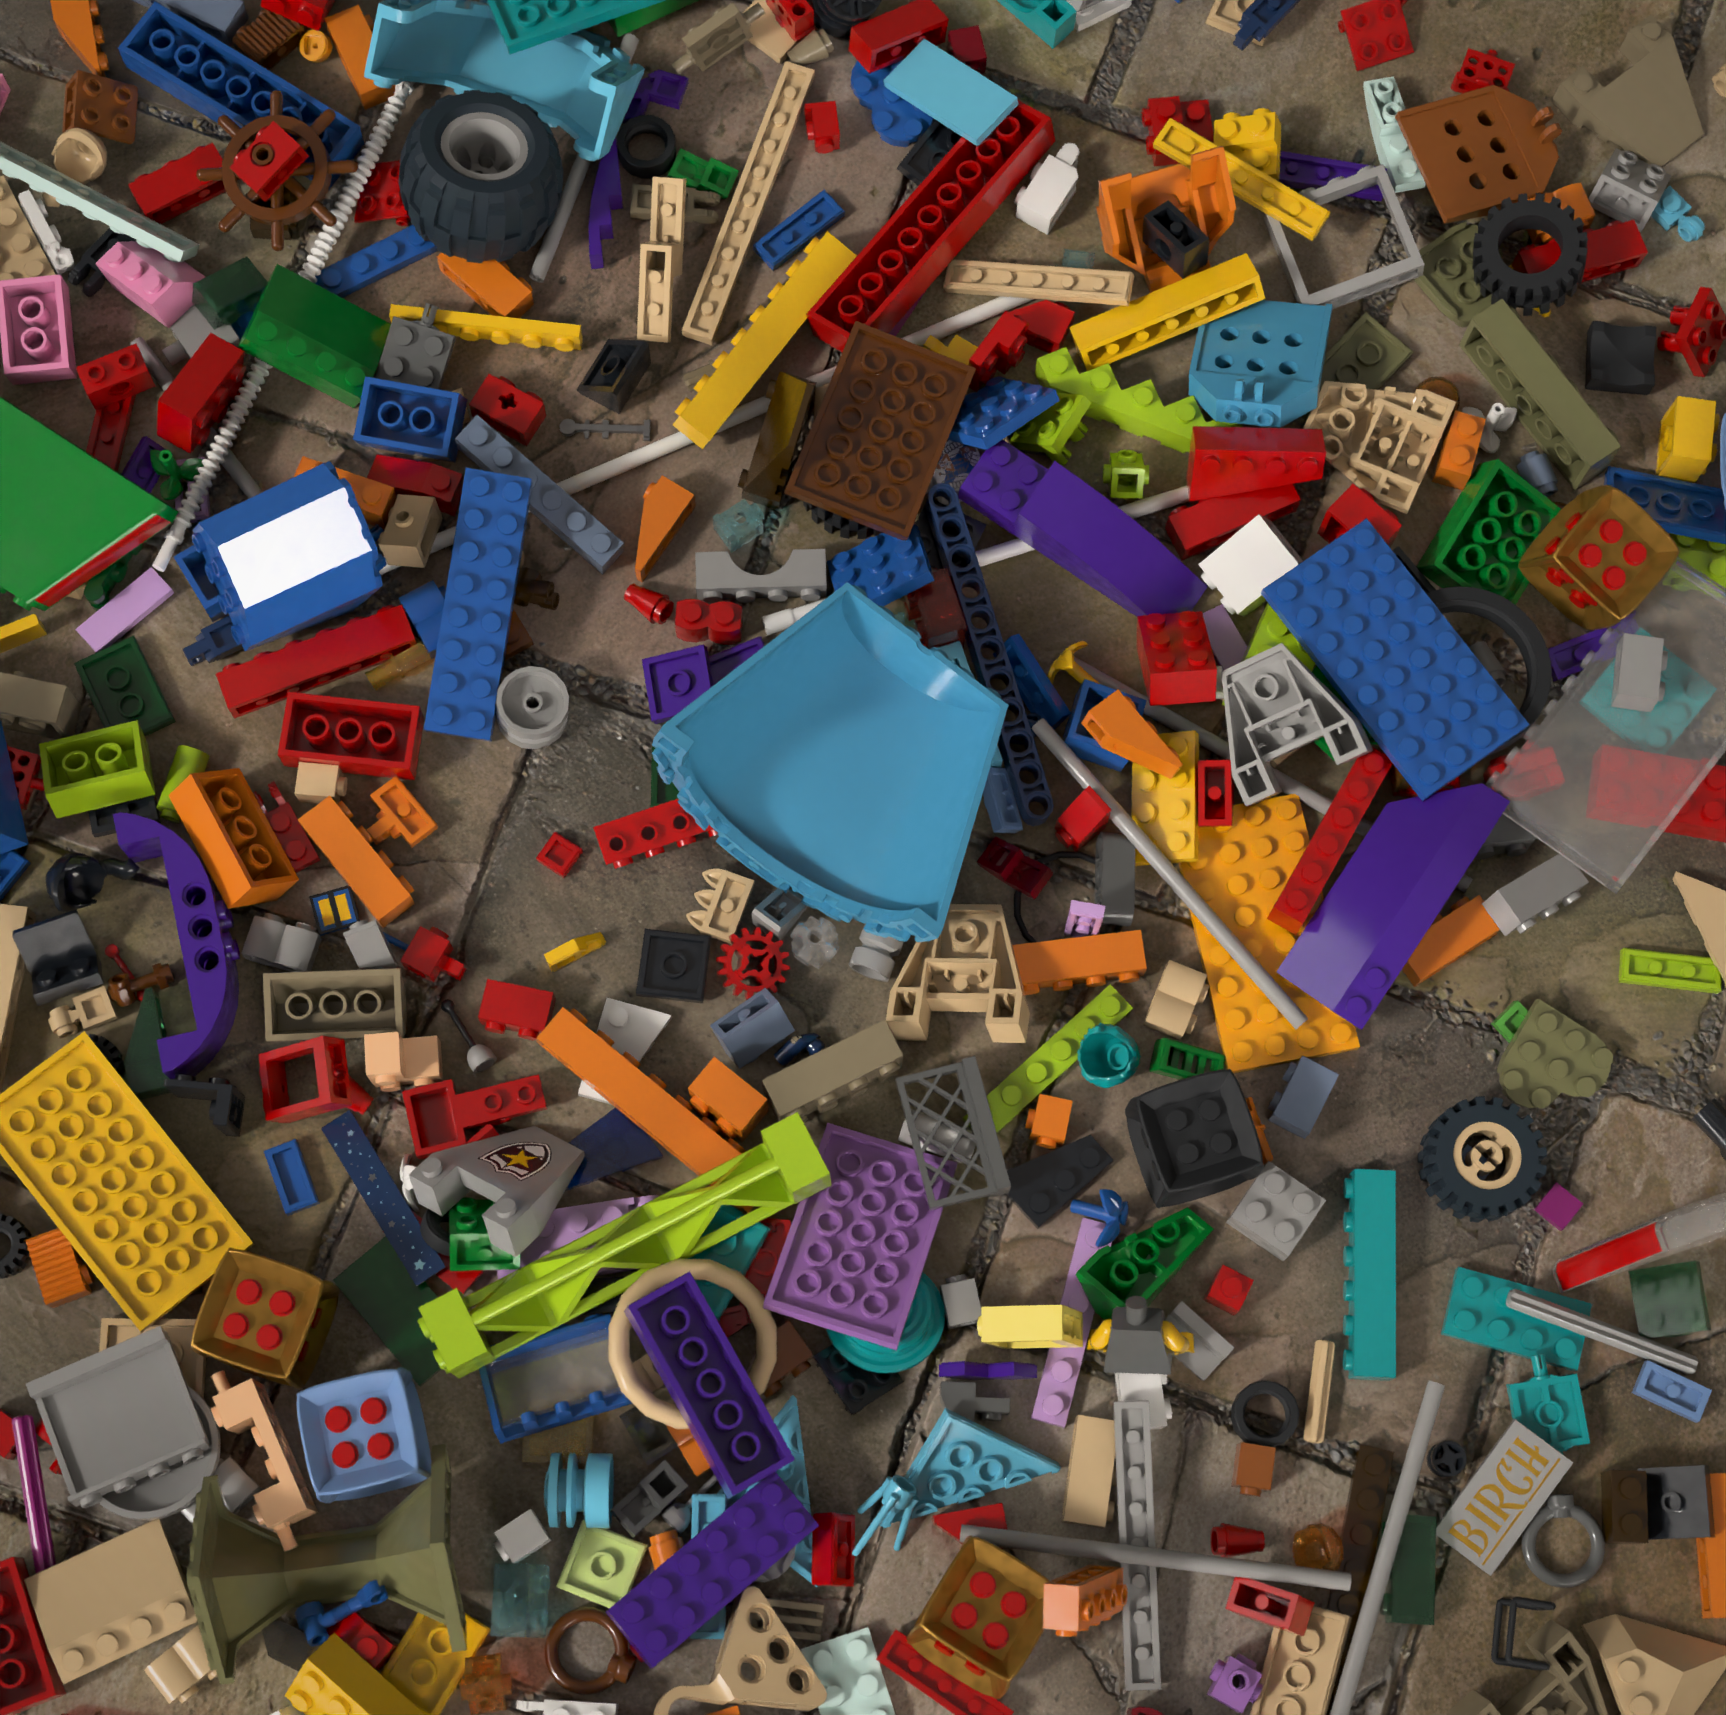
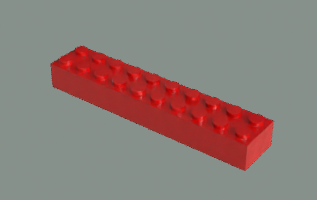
(931, 228)

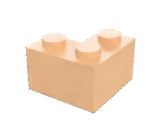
(402, 1061)

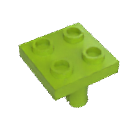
(1054, 427)

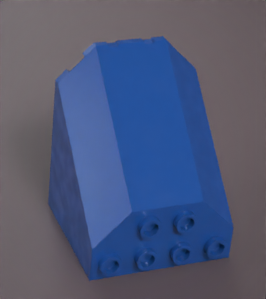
(290, 557)

